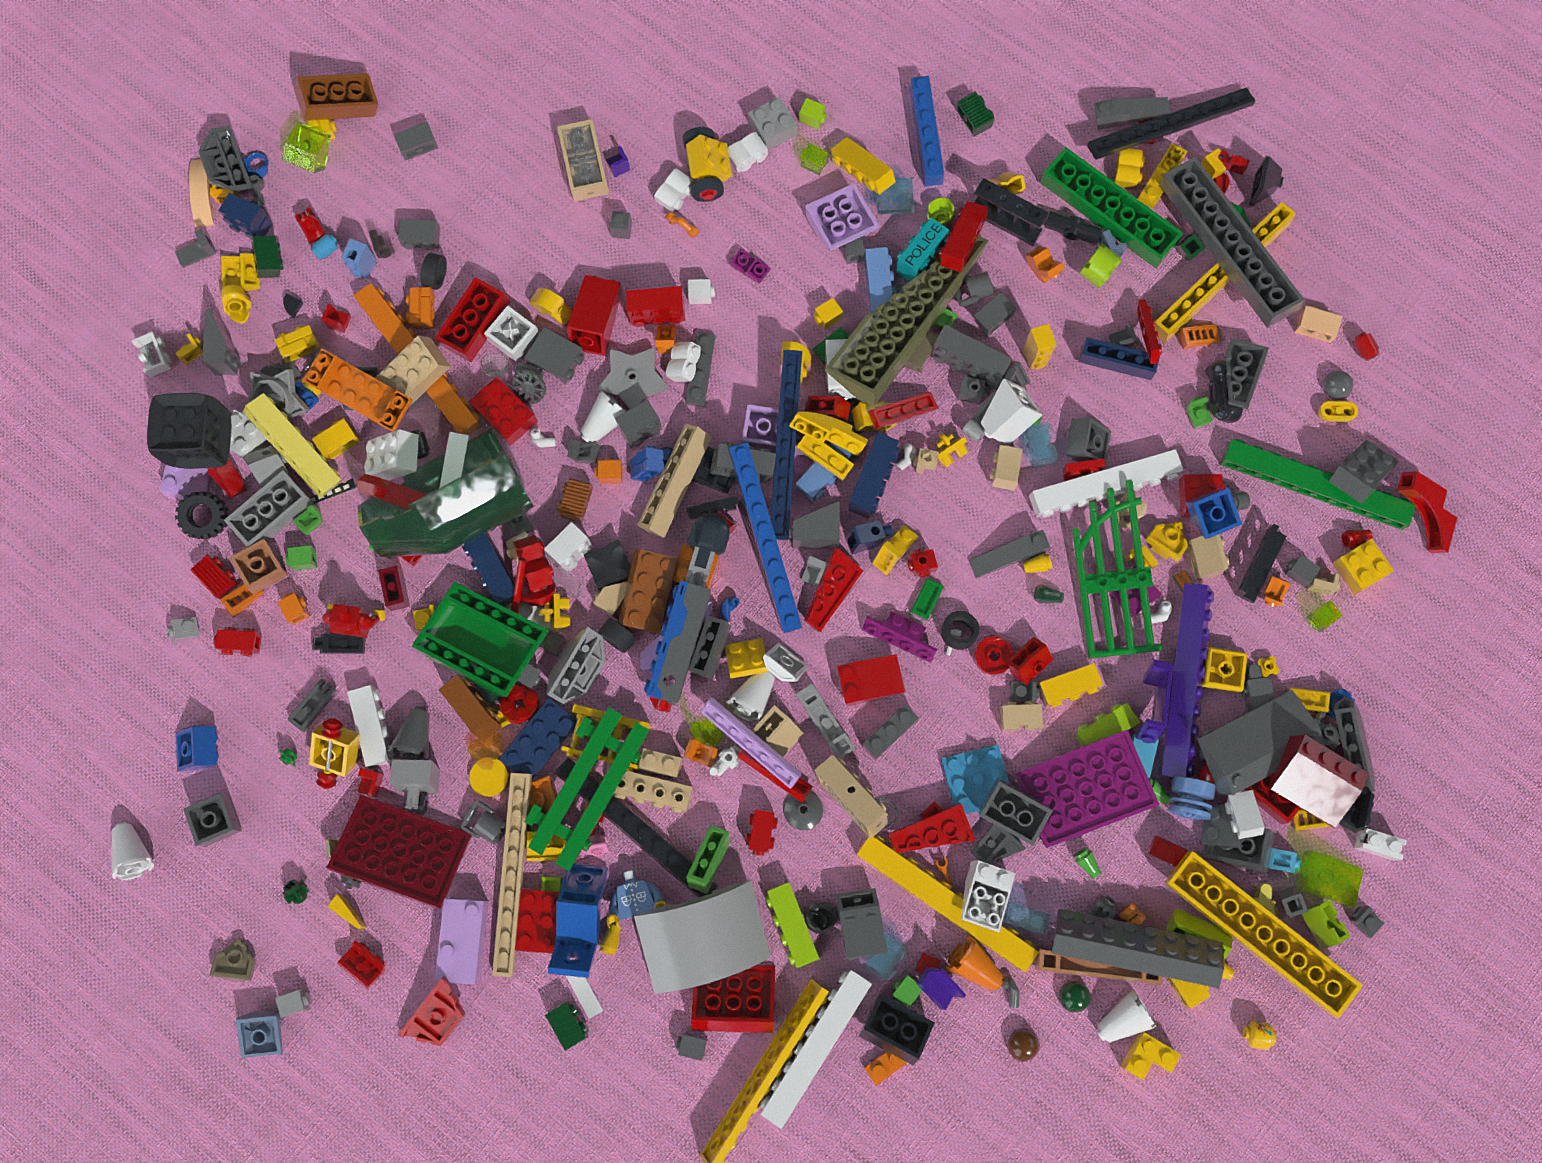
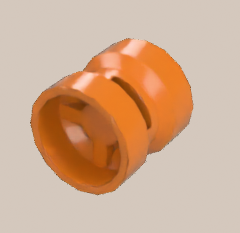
(1129, 912)

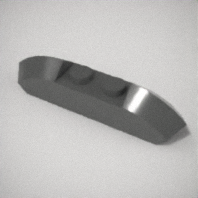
(1354, 739)

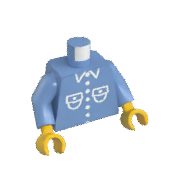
(633, 899)

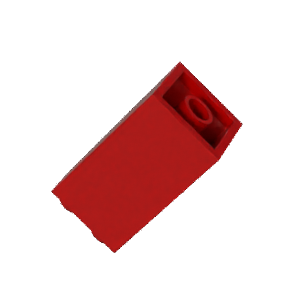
(594, 314)

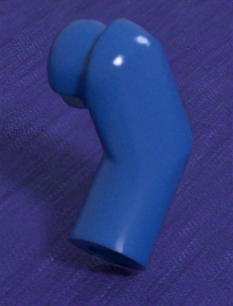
(727, 607)

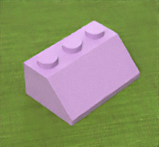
(182, 482)

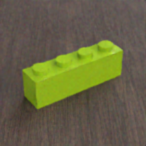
(792, 924)

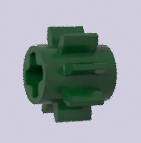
(295, 891)

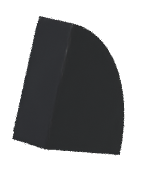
(292, 305)

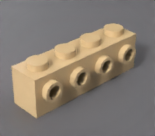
(654, 790)

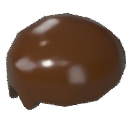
(1023, 1044)

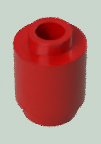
(1366, 346)

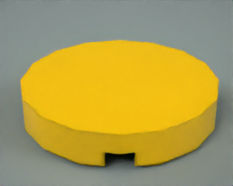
(489, 782)

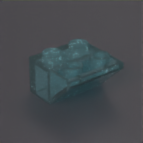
(896, 198)

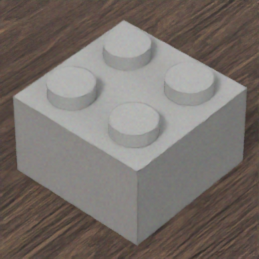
(773, 123)

